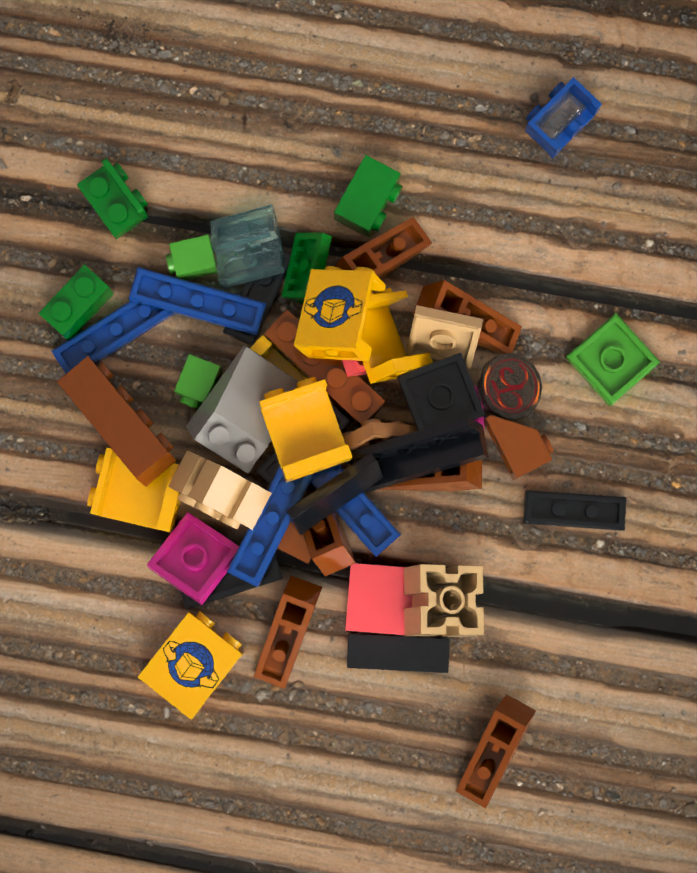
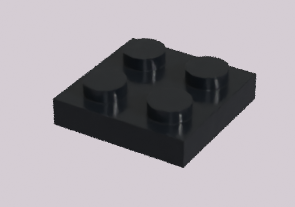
(440, 392)

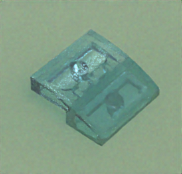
(247, 246)

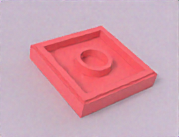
(376, 599)

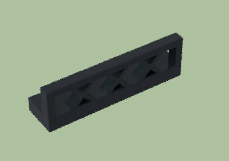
(426, 451)

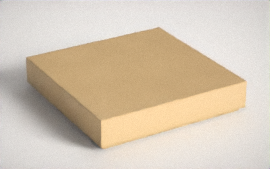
(444, 334)

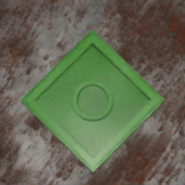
(612, 359)

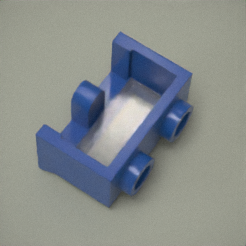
(562, 116)

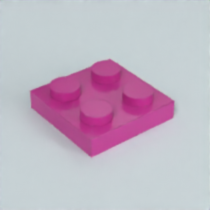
(194, 558)

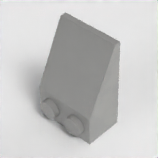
(231, 415)

